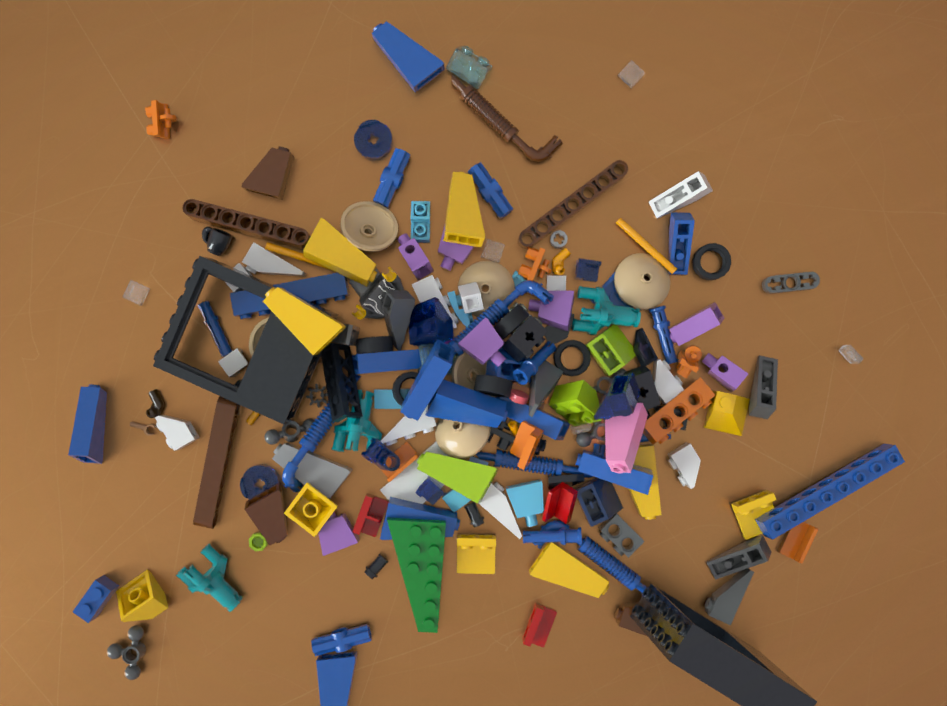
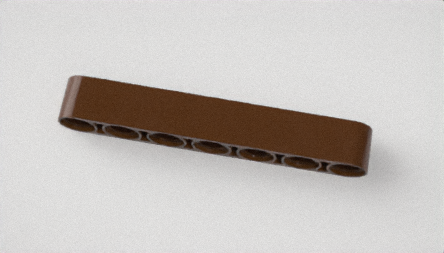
(578, 197)
(240, 219)
(216, 463)

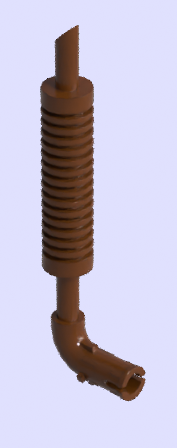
(502, 125)

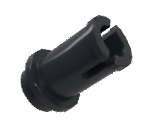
(474, 514)
(376, 566)

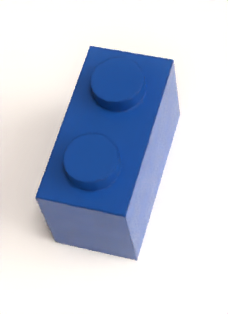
(95, 598)

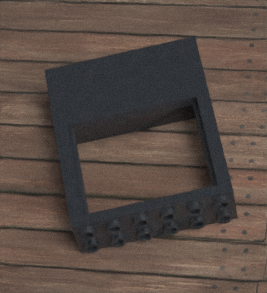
(279, 364)
(714, 653)

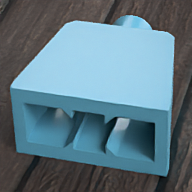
(527, 500)

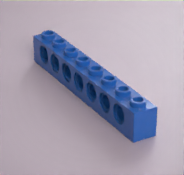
(829, 490)

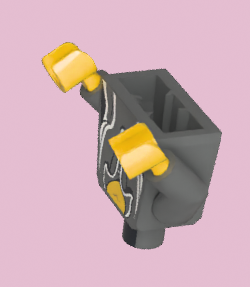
(374, 296)

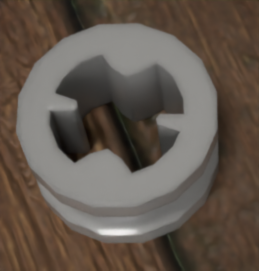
(561, 234)

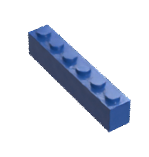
(313, 289)

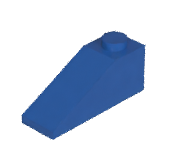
(680, 241)

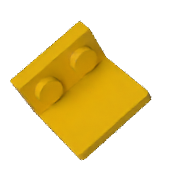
(751, 508)
(476, 553)

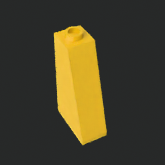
(463, 212)
(336, 253)
(305, 321)
(647, 505)
(567, 570)

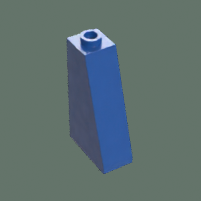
(407, 56)
(386, 361)
(428, 380)
(466, 406)
(89, 425)
(551, 425)
(596, 466)
(406, 509)
(335, 677)

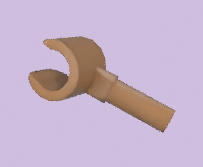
(143, 427)

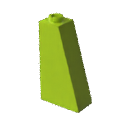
(460, 475)

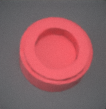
(519, 396)

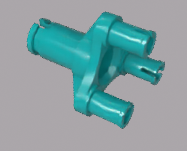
(603, 312)
(356, 427)
(212, 581)

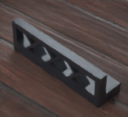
(336, 382)

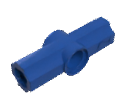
(392, 177)
(490, 190)
(341, 640)

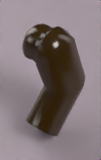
(157, 404)

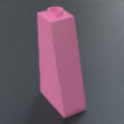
(623, 439)

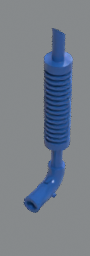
(500, 309)
(308, 444)
(537, 464)
(601, 558)

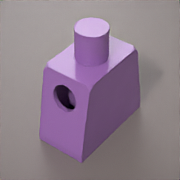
(453, 253)
(414, 256)
(557, 312)
(483, 344)
(732, 373)
(337, 534)

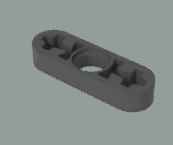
(804, 286)

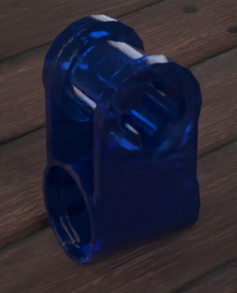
(378, 454)

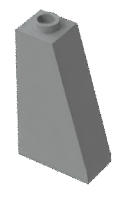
(315, 469)

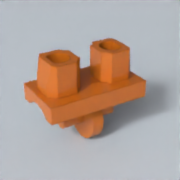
(161, 119)
(536, 256)
(688, 360)

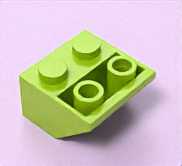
(611, 350)
(575, 402)

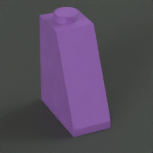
(696, 324)

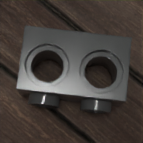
(624, 531)

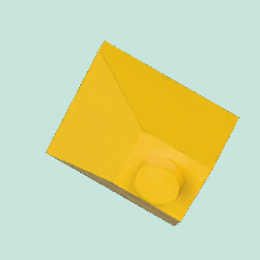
(727, 413)
(311, 509)
(141, 598)

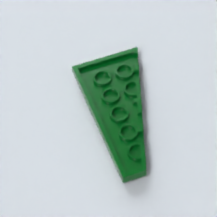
(420, 557)

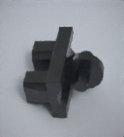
(505, 438)

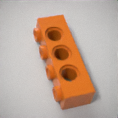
(698, 390)

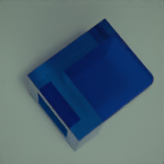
(587, 270)
(430, 490)

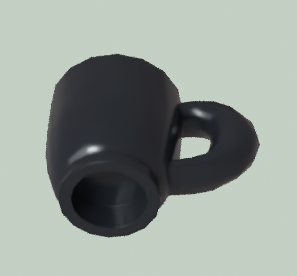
(217, 241)

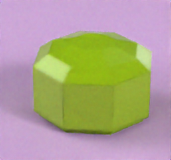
(257, 542)

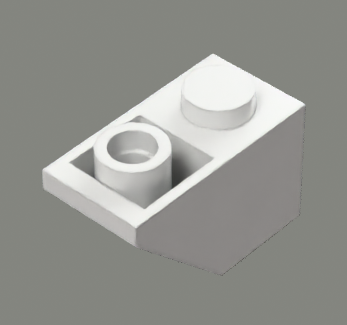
(665, 383)
(177, 431)
(687, 464)

